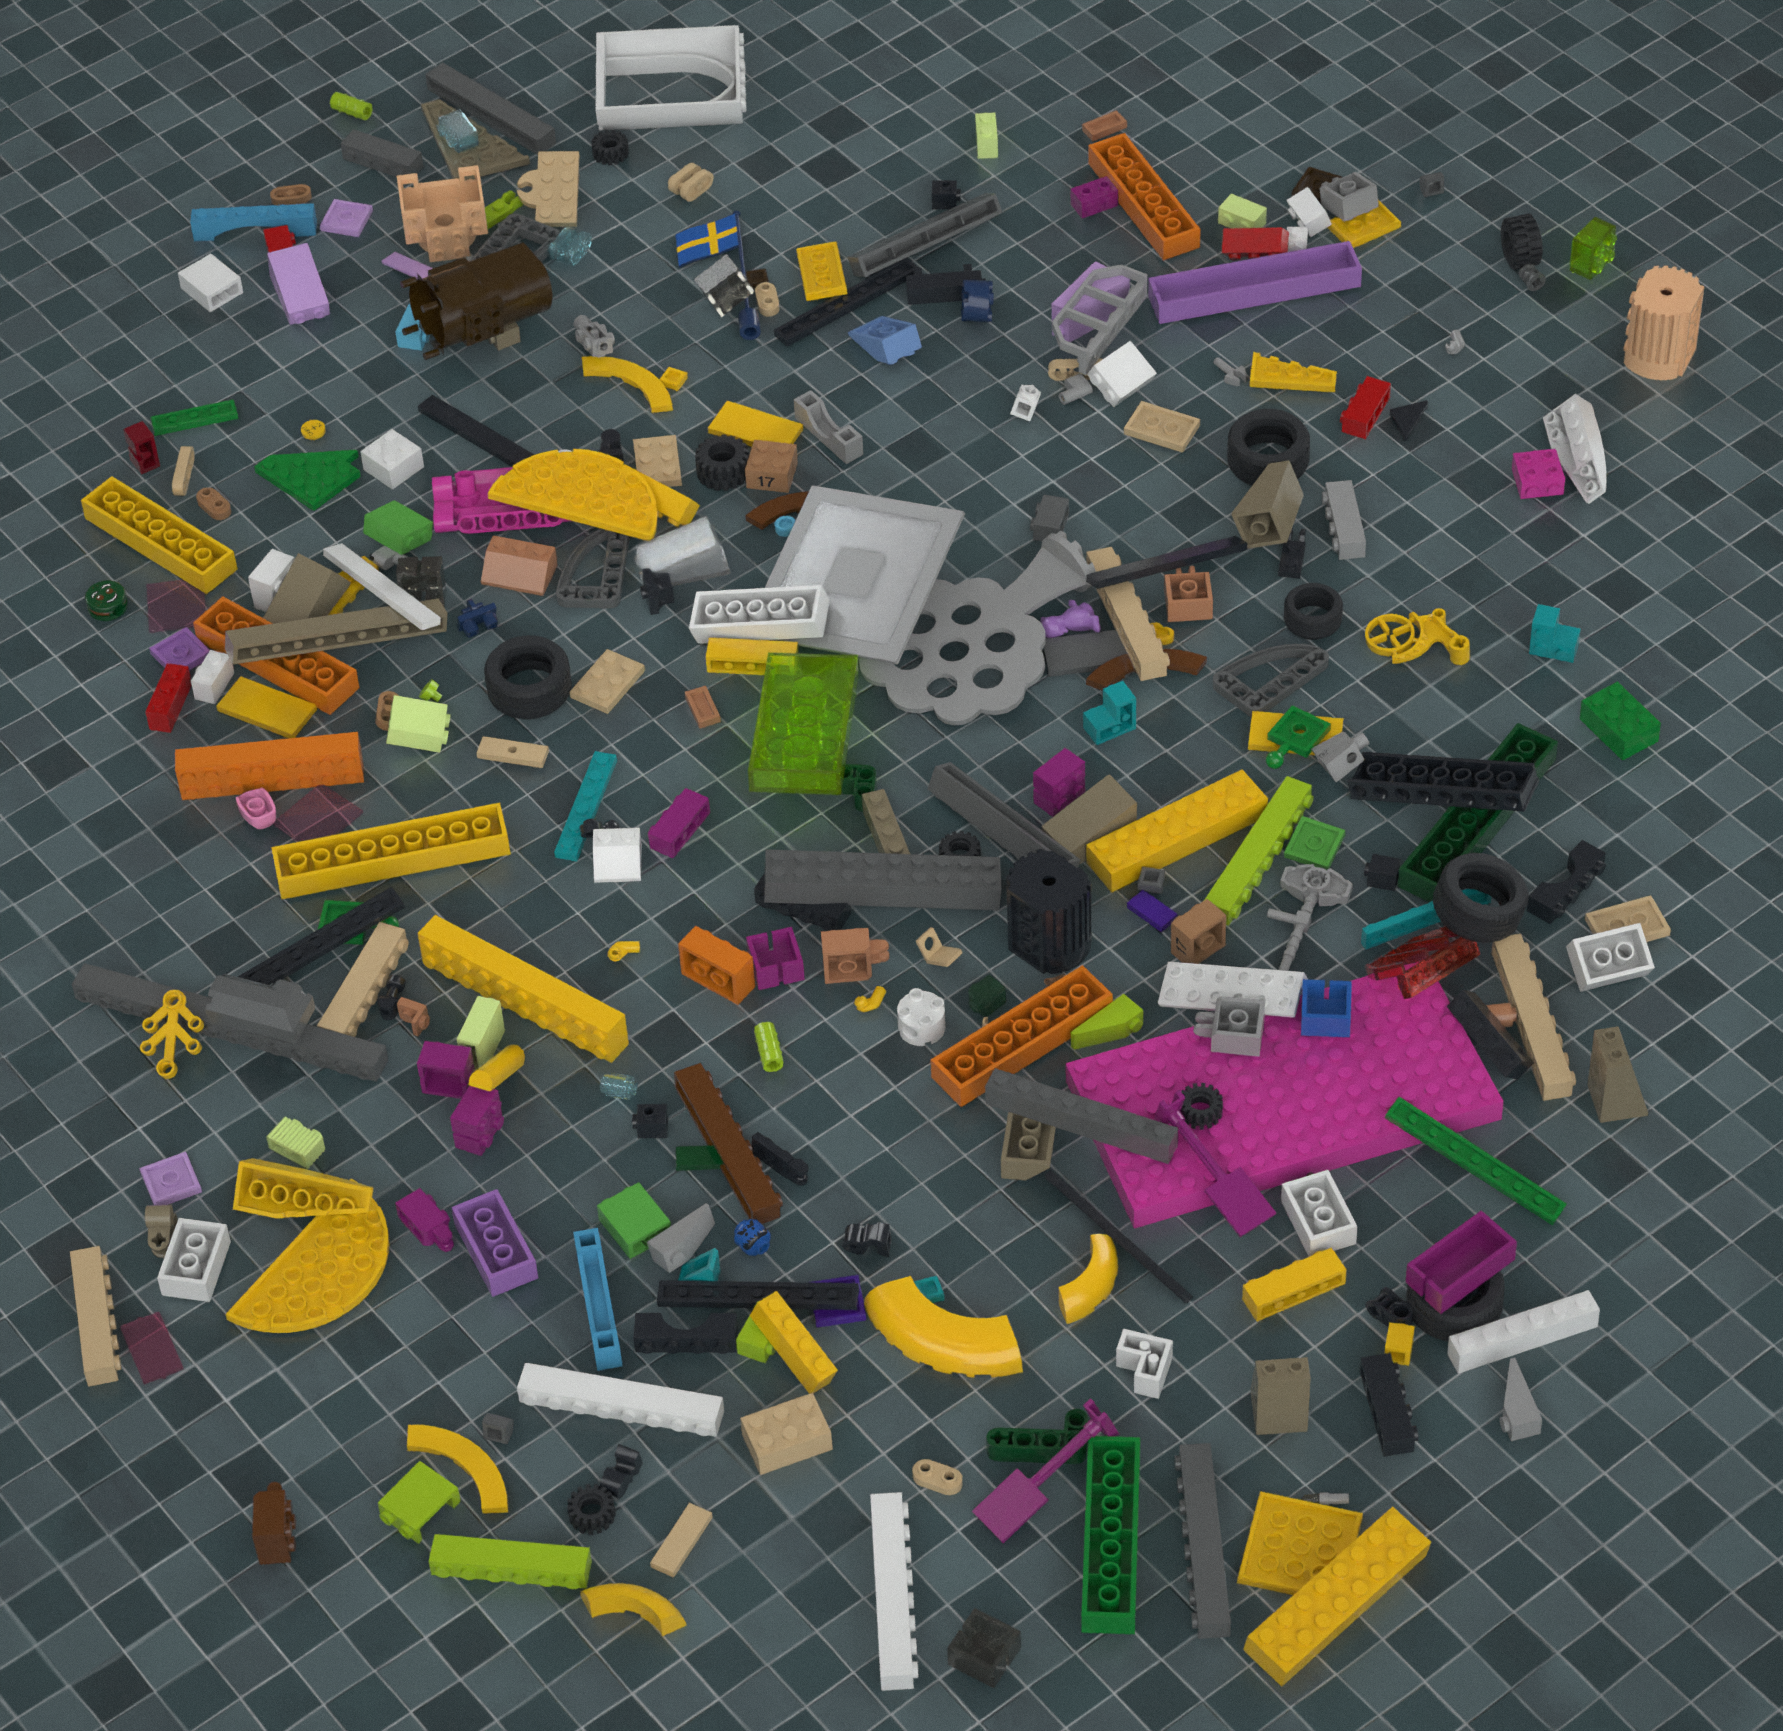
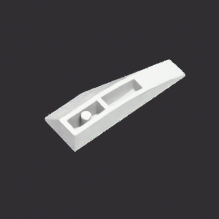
(1579, 445)

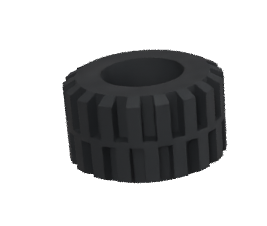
(1521, 241)
(721, 462)

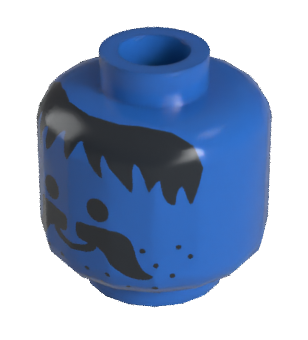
(752, 1237)

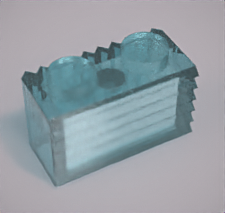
(457, 131)

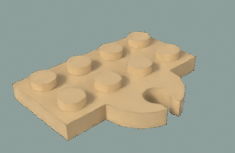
(553, 189)

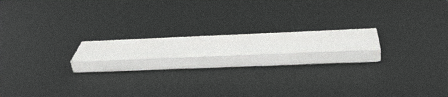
(382, 586)

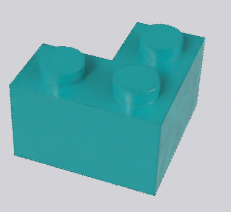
(1552, 639)
(1114, 716)

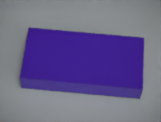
(1151, 910)

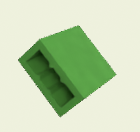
(397, 527)
(632, 1219)

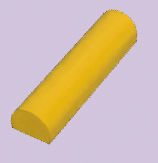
(498, 1068)

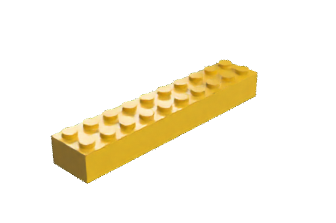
(390, 850)
(523, 989)

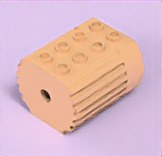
(1663, 323)

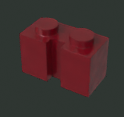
(142, 447)

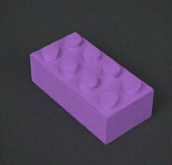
(494, 1242)

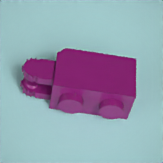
(425, 1220)

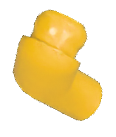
(621, 948)

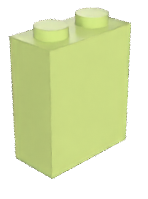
(418, 724)
(482, 1030)

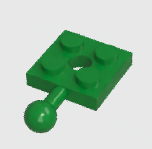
(1302, 744)
(335, 909)

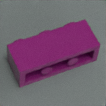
(678, 823)

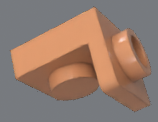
(414, 1013)

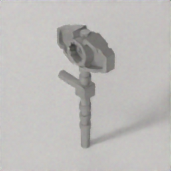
(1311, 887)

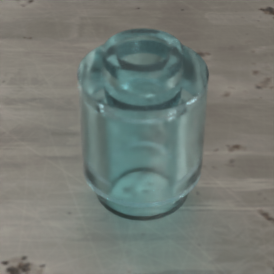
(618, 1086)

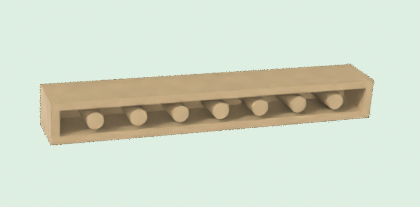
(1130, 620)
(1533, 1017)

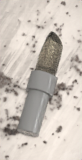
(1325, 1498)

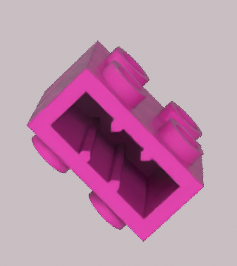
(1538, 473)

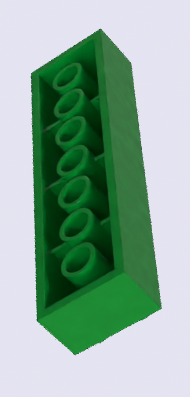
(1111, 1535)

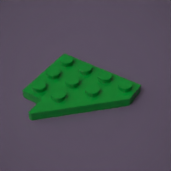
(310, 476)

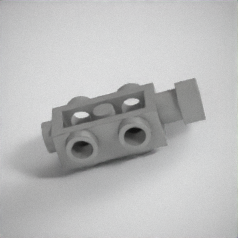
(593, 336)

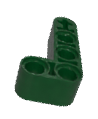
(858, 781)
(1005, 1443)

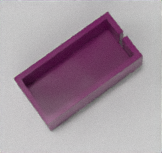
(1461, 1262)

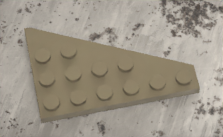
(490, 155)

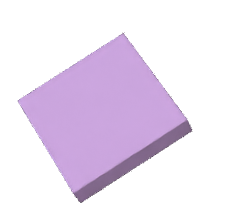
(346, 218)
(170, 1179)

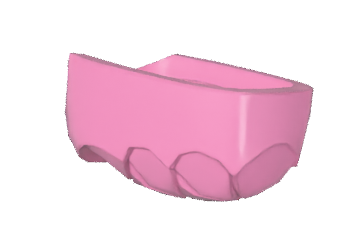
(257, 808)

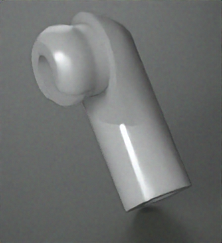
(1457, 343)

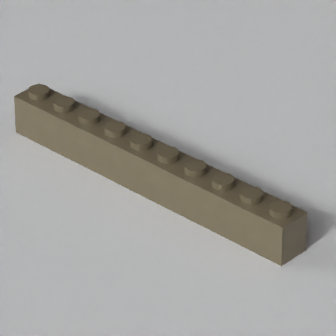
(326, 633)

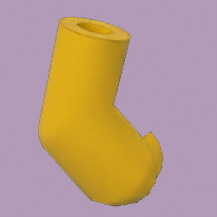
(864, 1005)

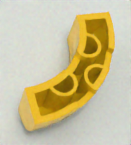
(1094, 1284)
(634, 1598)

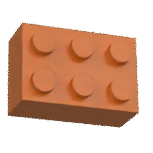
(716, 965)

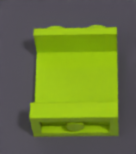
(416, 1500)

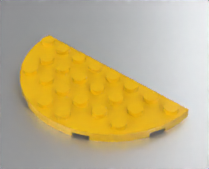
(582, 489)
(318, 1274)

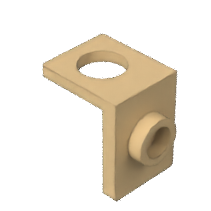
(938, 954)

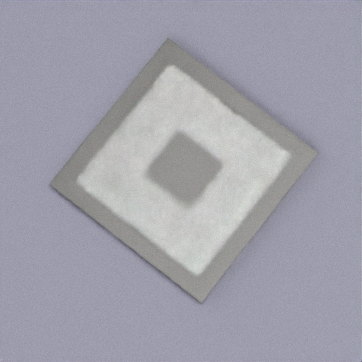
(873, 563)

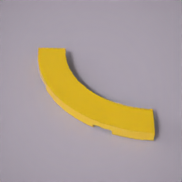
(633, 374)
(468, 1457)

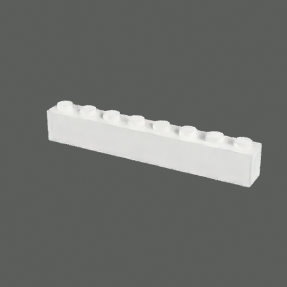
(620, 1399)
(892, 1591)

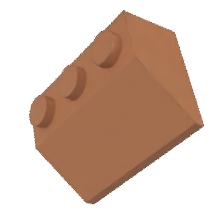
(518, 565)

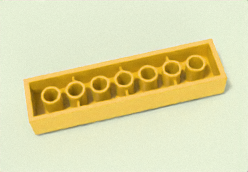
(159, 535)
(1176, 830)
(1336, 1596)

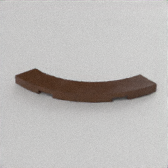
(775, 508)
(1118, 667)

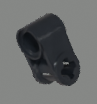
(1390, 1308)

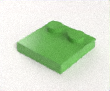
(1314, 843)

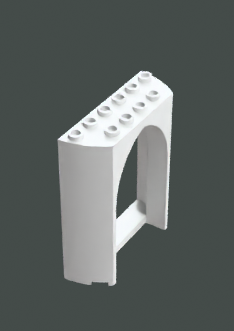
(699, 50)

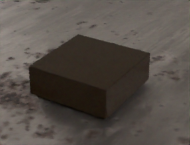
(756, 277)

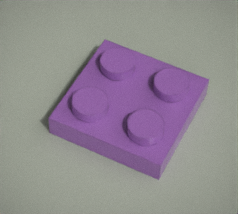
(180, 649)

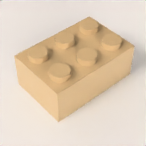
(786, 1433)

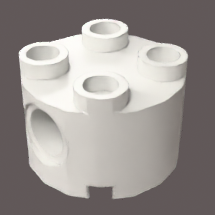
(921, 1017)

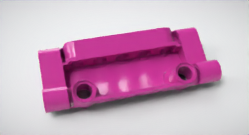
(466, 508)

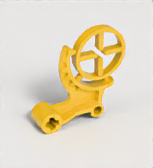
(1432, 630)

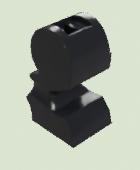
(611, 444)
(860, 1237)
(627, 1465)

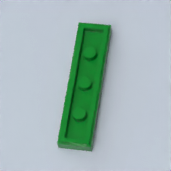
(194, 417)

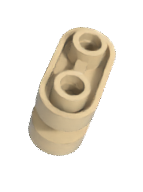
(690, 182)

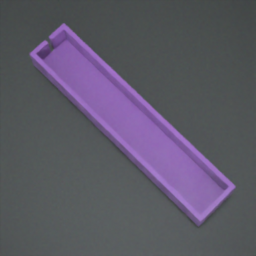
(1254, 282)

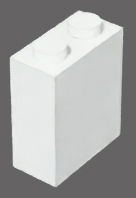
(210, 282)
(1121, 374)

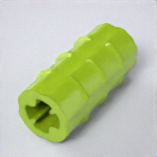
(351, 106)
(768, 1046)

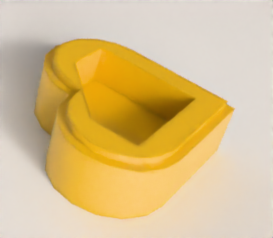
(1164, 633)

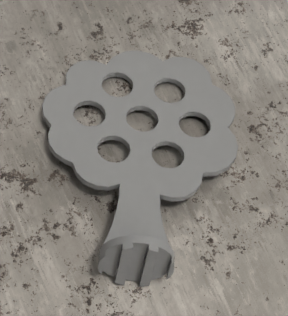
(1052, 572)

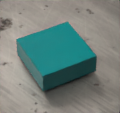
(930, 1288)

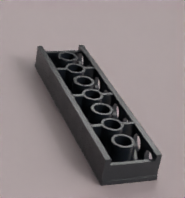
(1444, 781)

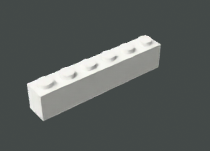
(1523, 1331)

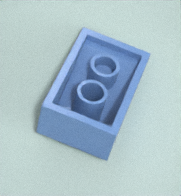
(887, 339)

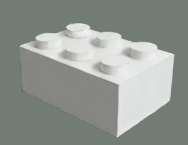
(1610, 957)
(1319, 1213)
(194, 1259)

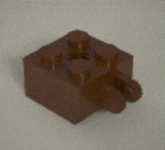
(273, 1525)

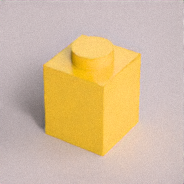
(1400, 1342)

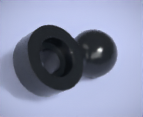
(588, 825)

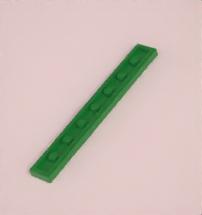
(1475, 1160)

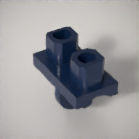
(475, 615)

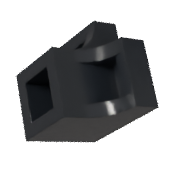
(656, 589)

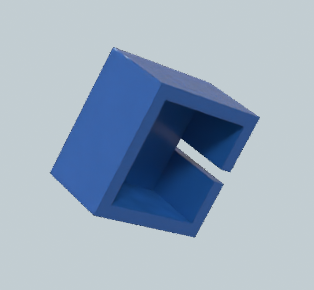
(1326, 1016)

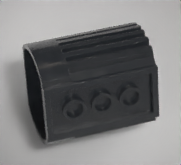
(1049, 912)

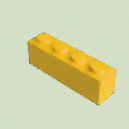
(671, 503)
(743, 655)
(1294, 1284)
(793, 1342)

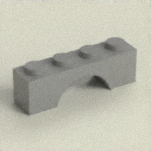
(813, 415)

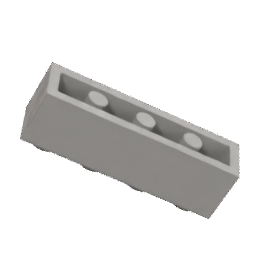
(1344, 520)

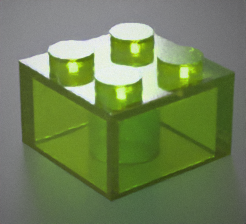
(1593, 248)

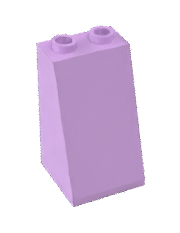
(298, 284)
(1090, 306)

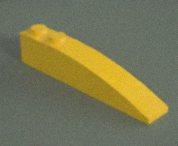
(296, 1192)

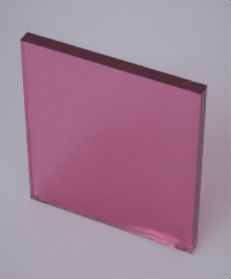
(173, 605)
(317, 815)

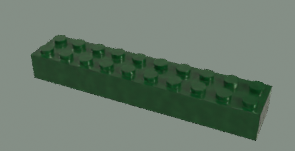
(1471, 829)

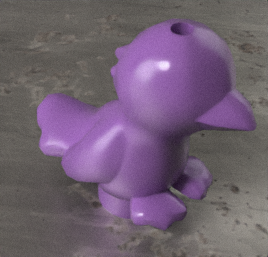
(1074, 619)

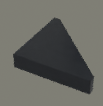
(1407, 417)

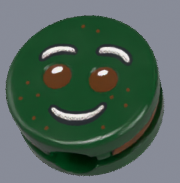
(106, 600)

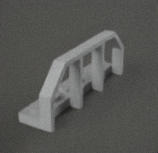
(1106, 330)

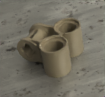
(161, 1226)

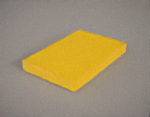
(1365, 226)

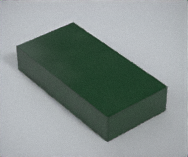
(697, 1158)

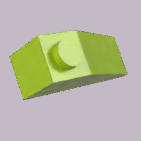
(1109, 1024)

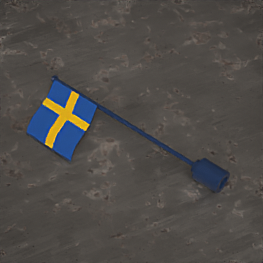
(713, 240)

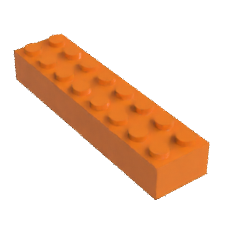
(1145, 196)
(309, 676)
(270, 765)
(1019, 1035)

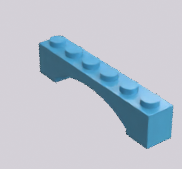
(214, 221)
(597, 1299)

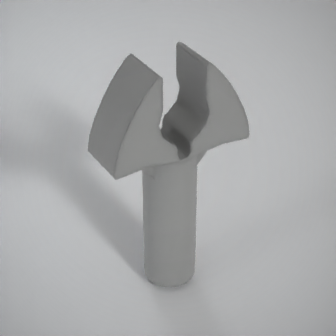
(1232, 374)

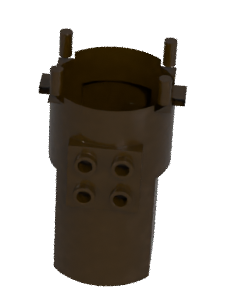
(478, 297)

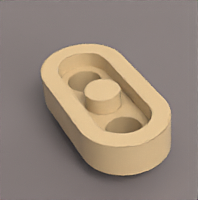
(767, 299)
(936, 1477)

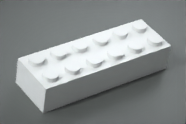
(760, 613)

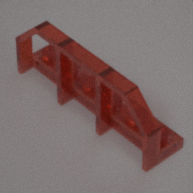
(1430, 968)

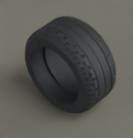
(1313, 626)

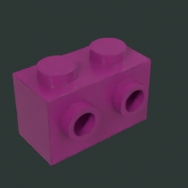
(1094, 197)

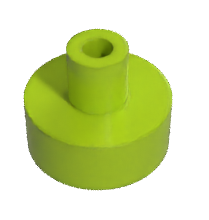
(429, 691)

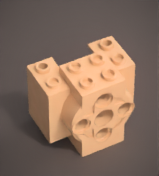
(443, 213)

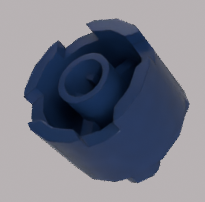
(977, 300)

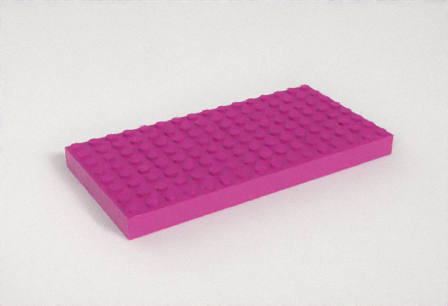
(1299, 1103)

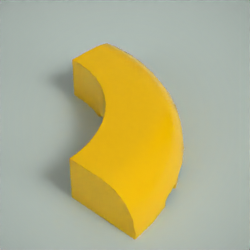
(939, 1336)

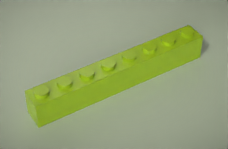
(1260, 847)

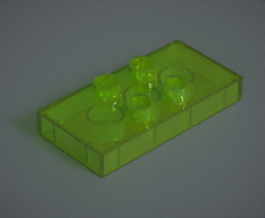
(803, 723)

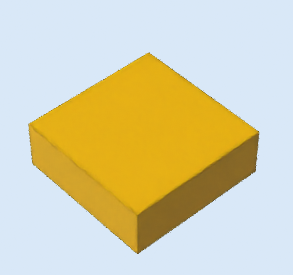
(673, 378)

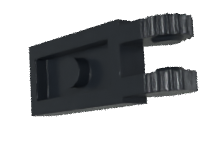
(1292, 556)
(779, 1159)

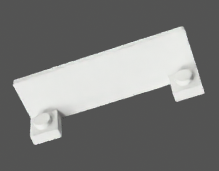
(1201, 984)

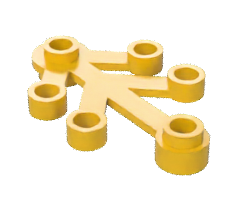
(170, 1031)

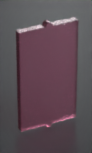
(151, 1347)

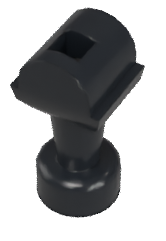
(388, 1003)

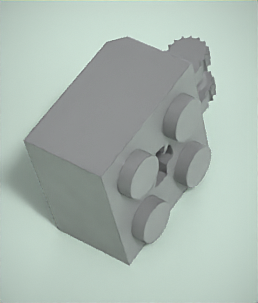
(1349, 196)
(1234, 1026)

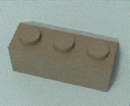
(1026, 1147)

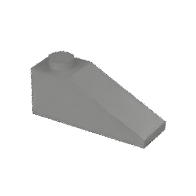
(681, 1240)
(1520, 1412)

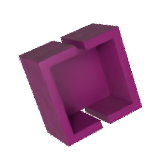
(1059, 782)
(778, 965)
(445, 1069)
(476, 1120)

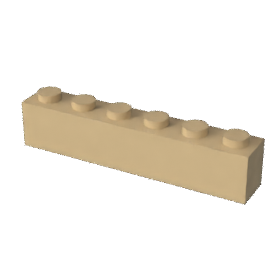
(365, 980)
(94, 1316)

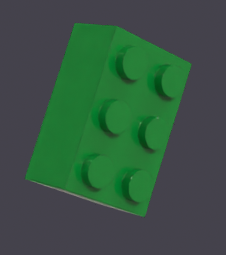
(1620, 721)

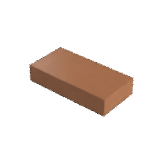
(1104, 125)
(702, 707)

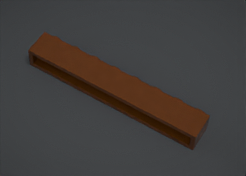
(719, 1129)

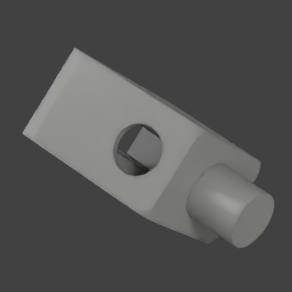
(1340, 754)

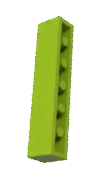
(510, 1561)

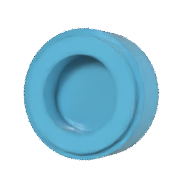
(784, 525)

